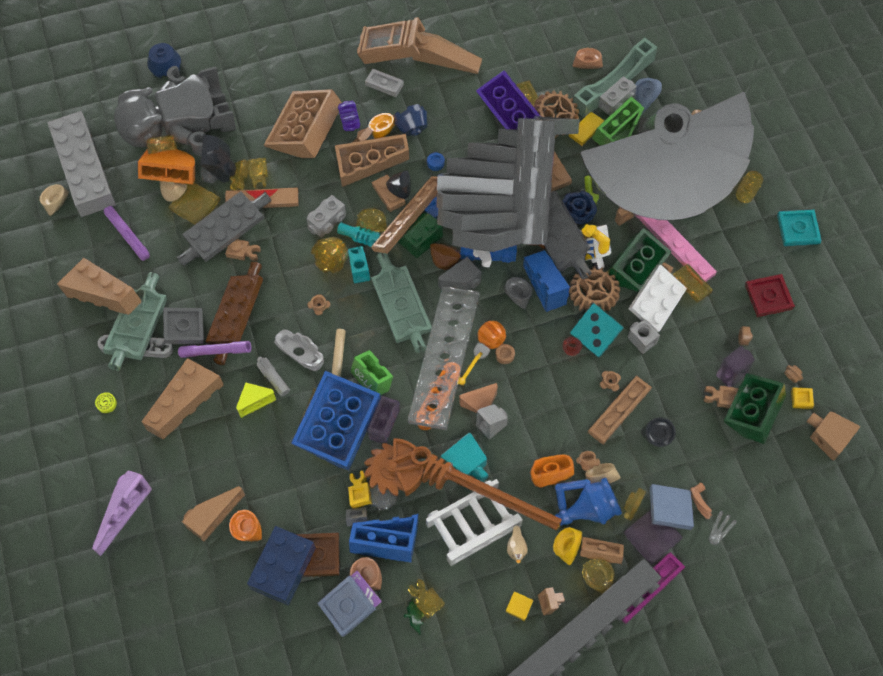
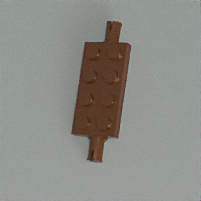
(235, 309)

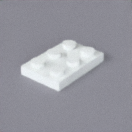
(657, 297)

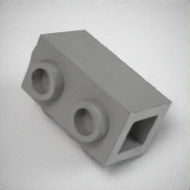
(617, 95)
(326, 216)

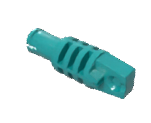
(359, 234)

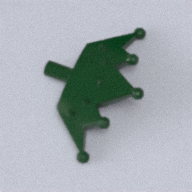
(414, 616)

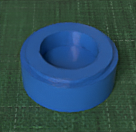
(435, 161)

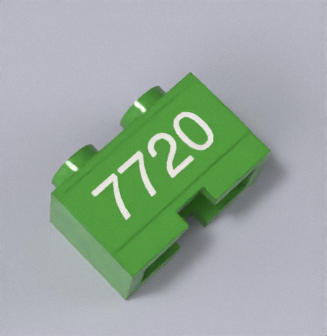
(371, 373)

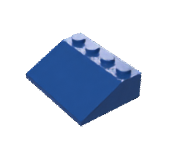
(336, 420)

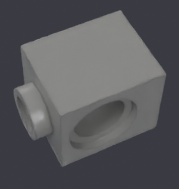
(643, 343)

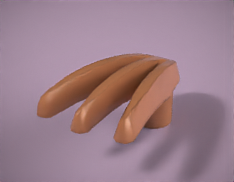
(699, 502)

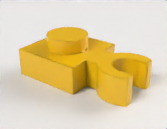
(359, 493)

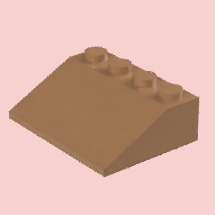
(304, 123)

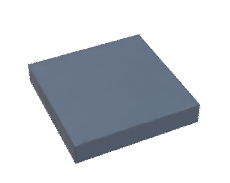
(671, 507)
(346, 606)

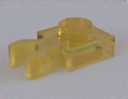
(258, 171)
(240, 174)
(427, 601)

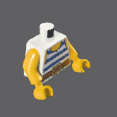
(599, 243)

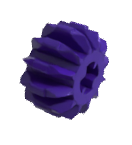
(349, 115)

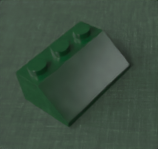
(638, 260)
(756, 407)

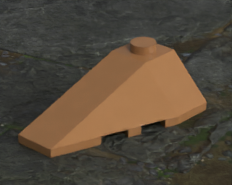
(445, 53)

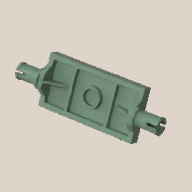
(401, 303)
(133, 331)

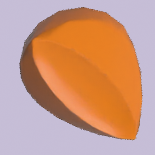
(245, 526)

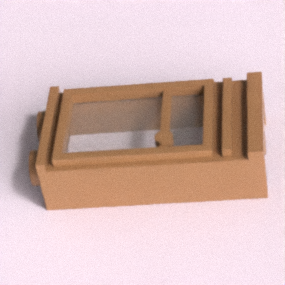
(390, 41)

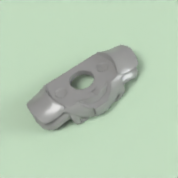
(289, 342)

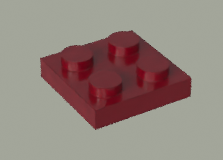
(769, 295)

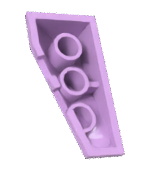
(126, 498)

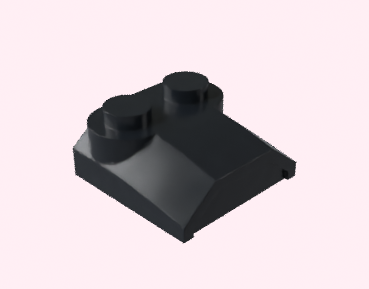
(216, 158)

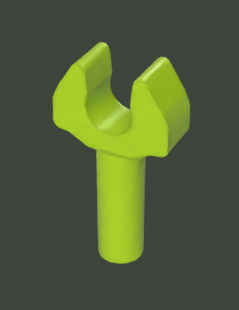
(588, 188)

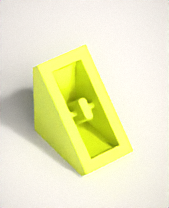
(254, 398)

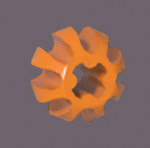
(492, 334)

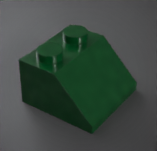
(421, 235)

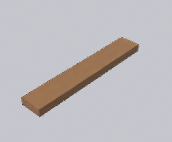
(406, 217)

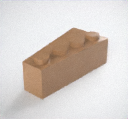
(99, 287)

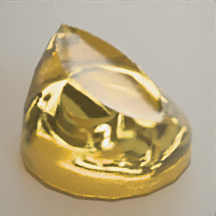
(161, 144)
(372, 219)
(598, 574)

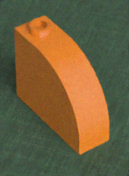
(167, 166)

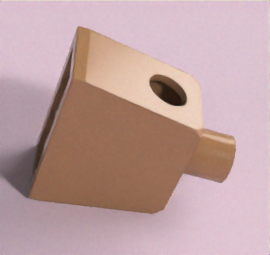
(832, 433)

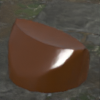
(444, 255)

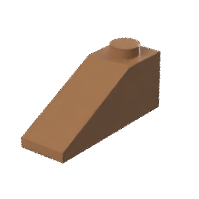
(208, 515)

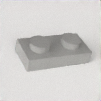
(384, 82)

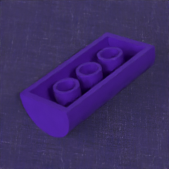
(506, 101)

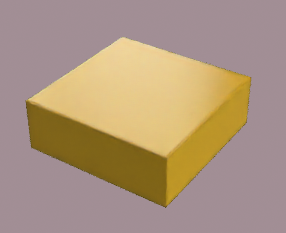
(802, 398)
(519, 606)

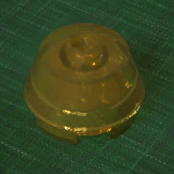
(330, 254)

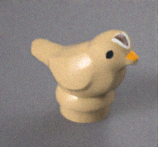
(517, 545)

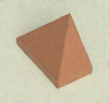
(478, 398)

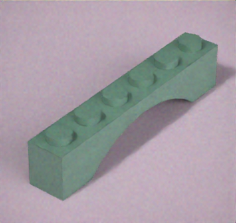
(636, 60)

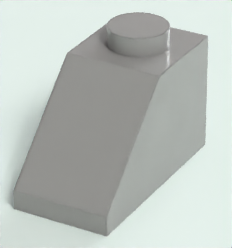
(491, 420)

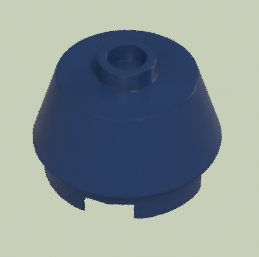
(161, 58)
(412, 120)
(581, 207)

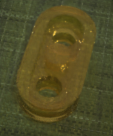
(750, 185)

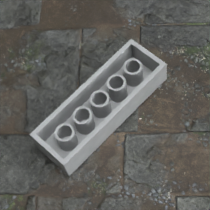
(81, 164)

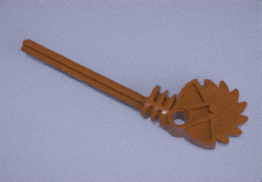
(398, 469)

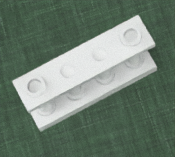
(474, 542)

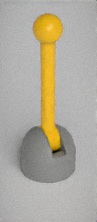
(480, 352)

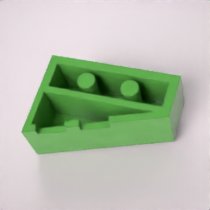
(620, 123)

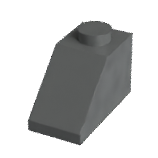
(461, 276)

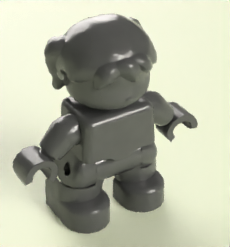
(181, 108)

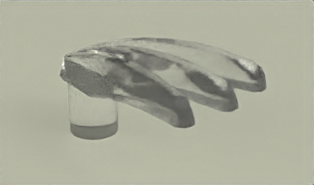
(717, 534)

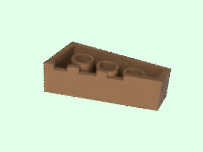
(370, 156)
(181, 397)

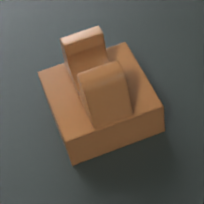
(550, 600)

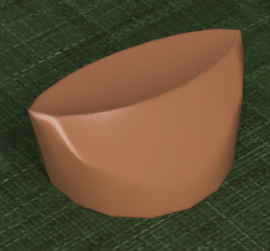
(588, 59)
(369, 571)

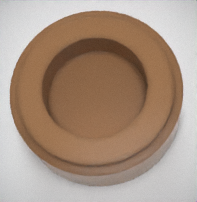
(505, 354)

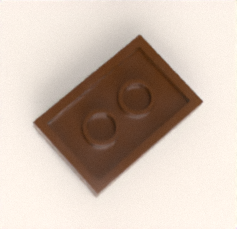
(326, 555)

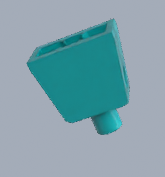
(467, 458)

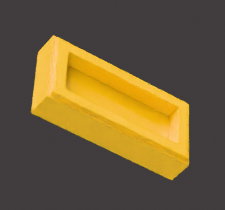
(587, 128)

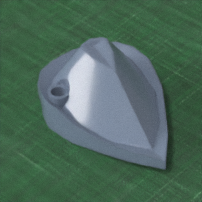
(647, 91)

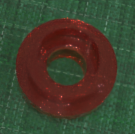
(572, 350)

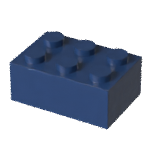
(281, 565)

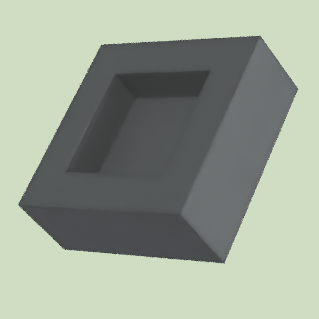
(355, 516)

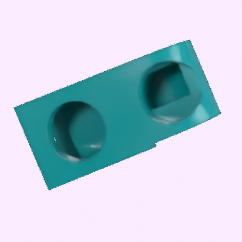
(358, 265)

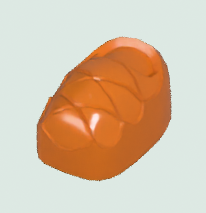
(552, 470)

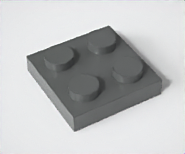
(183, 325)

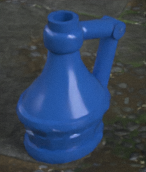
(595, 502)

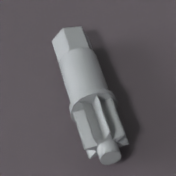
(272, 376)

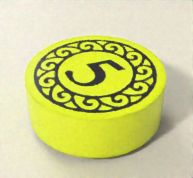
(105, 403)

